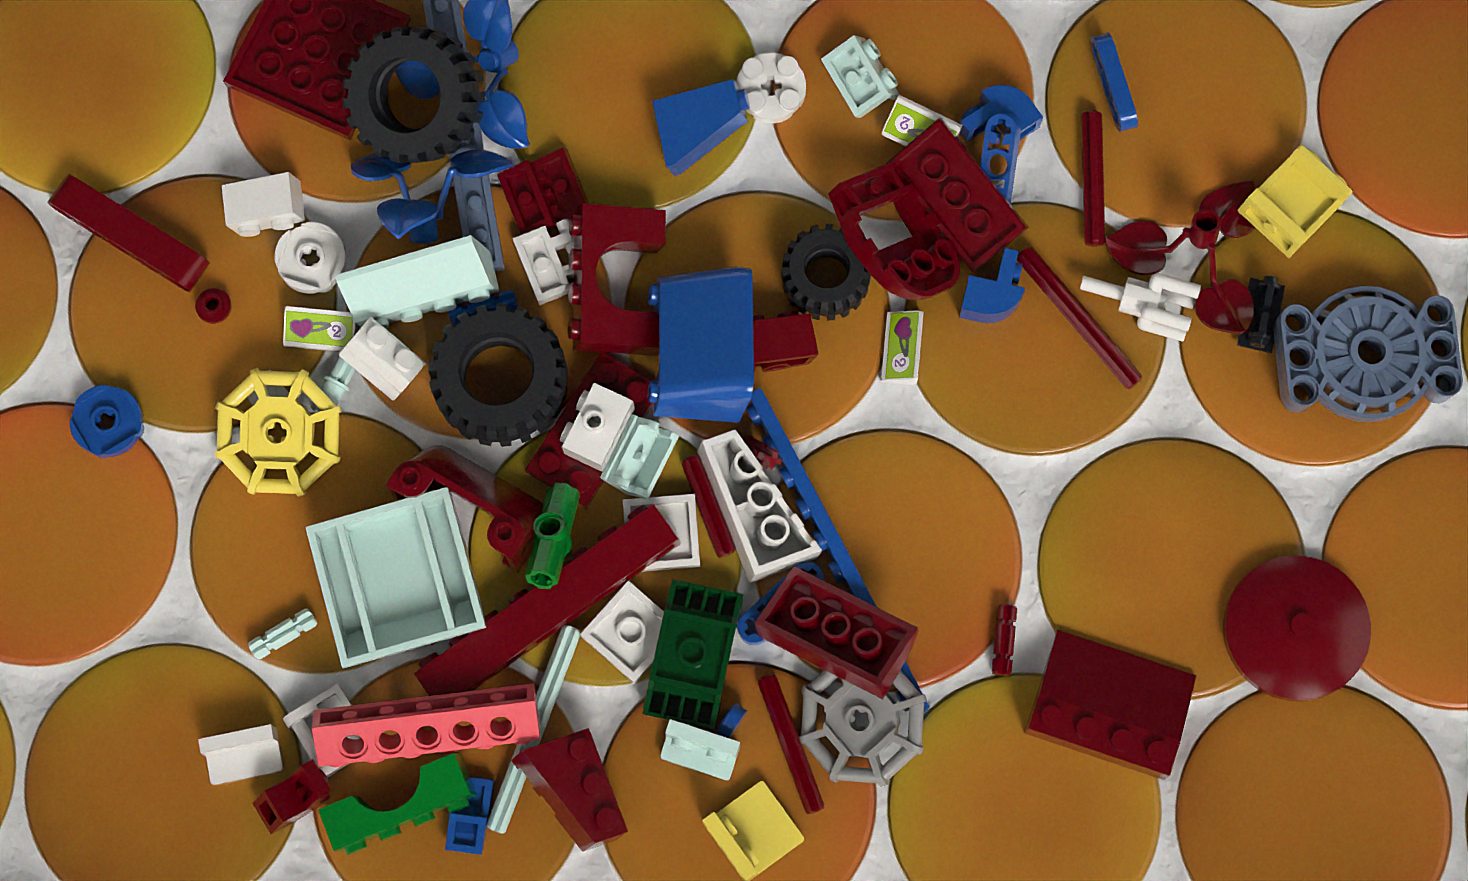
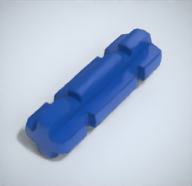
(505, 297)

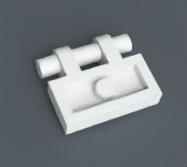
(542, 263)

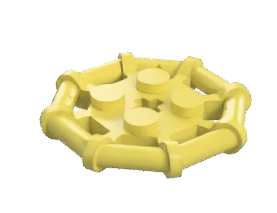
(293, 418)

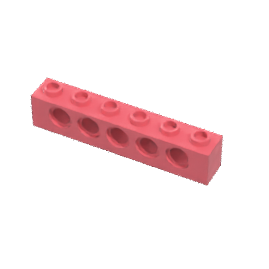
(440, 711)

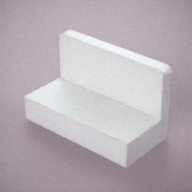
(242, 754)

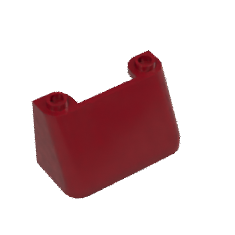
(512, 508)

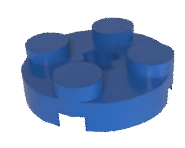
(125, 430)

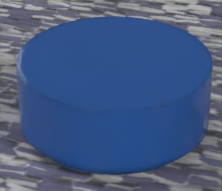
(731, 721)

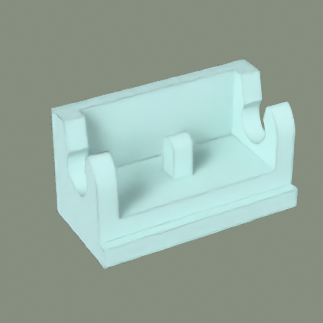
(639, 457)

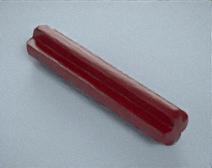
(708, 506)

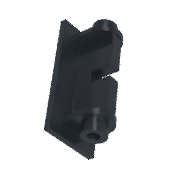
(1267, 303)

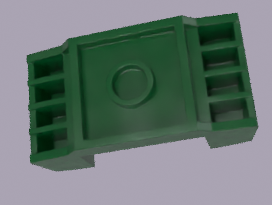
(692, 654)

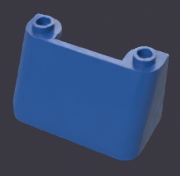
(704, 344)

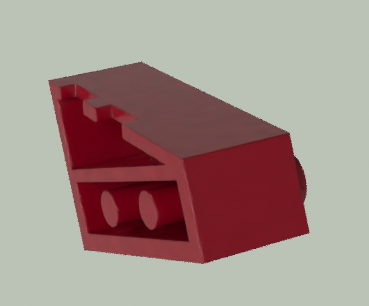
(575, 787)

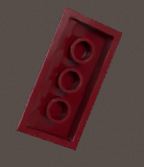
(837, 632)

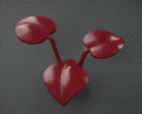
(1142, 250)

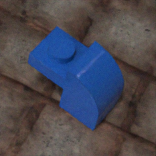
(1001, 100)
(994, 300)

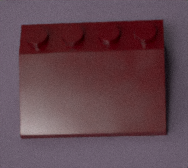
(1111, 705)

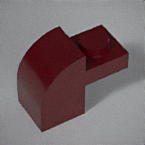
(293, 797)

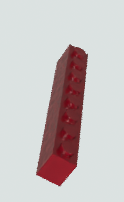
(543, 612)

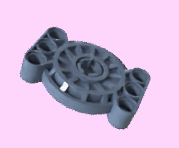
(1387, 324)

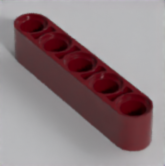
(128, 232)

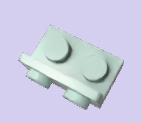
(860, 75)
(700, 750)

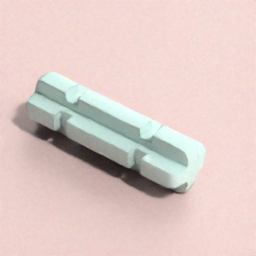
(282, 633)

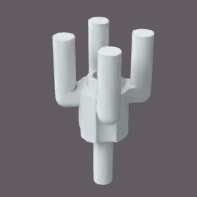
(1148, 301)

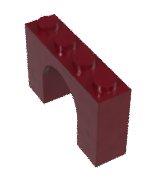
(595, 321)

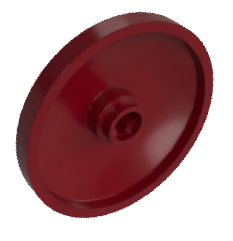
(1297, 628)

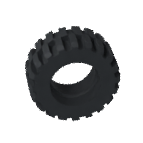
(370, 104)
(490, 330)

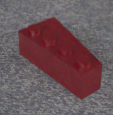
(783, 341)

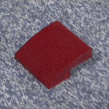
(543, 191)

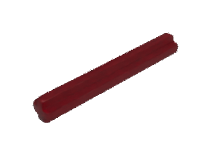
(1093, 178)
(791, 744)

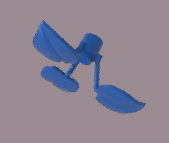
(503, 113)
(421, 216)

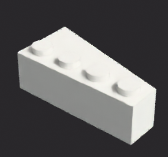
(759, 520)

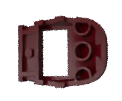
(910, 268)

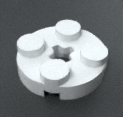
(783, 71)
(302, 240)

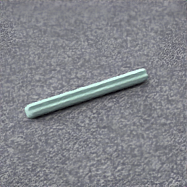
(546, 698)

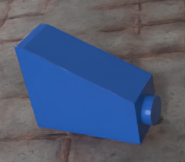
(698, 121)

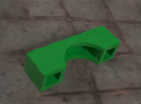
(440, 786)

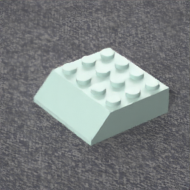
(396, 577)

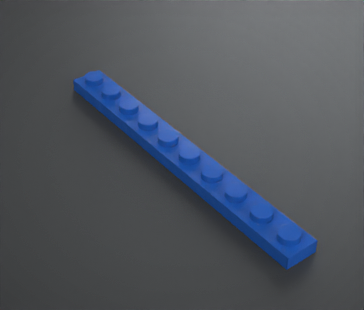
(811, 507)

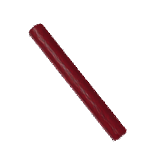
(1079, 318)

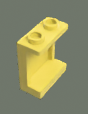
(1295, 200)

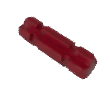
(765, 454)
(1004, 640)

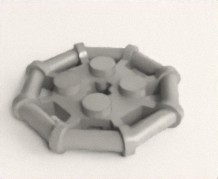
(861, 741)

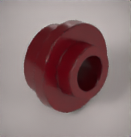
(220, 313)

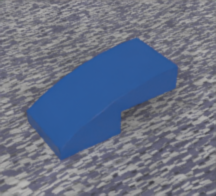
(469, 825)

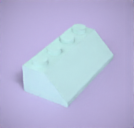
(420, 282)

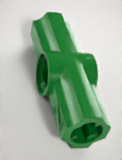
(552, 536)

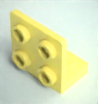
(753, 831)

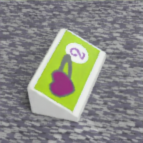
(910, 120)
(318, 328)
(902, 347)

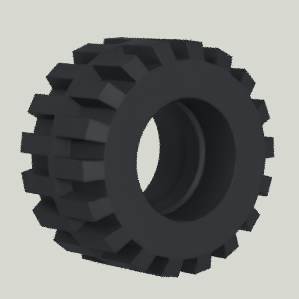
(811, 297)

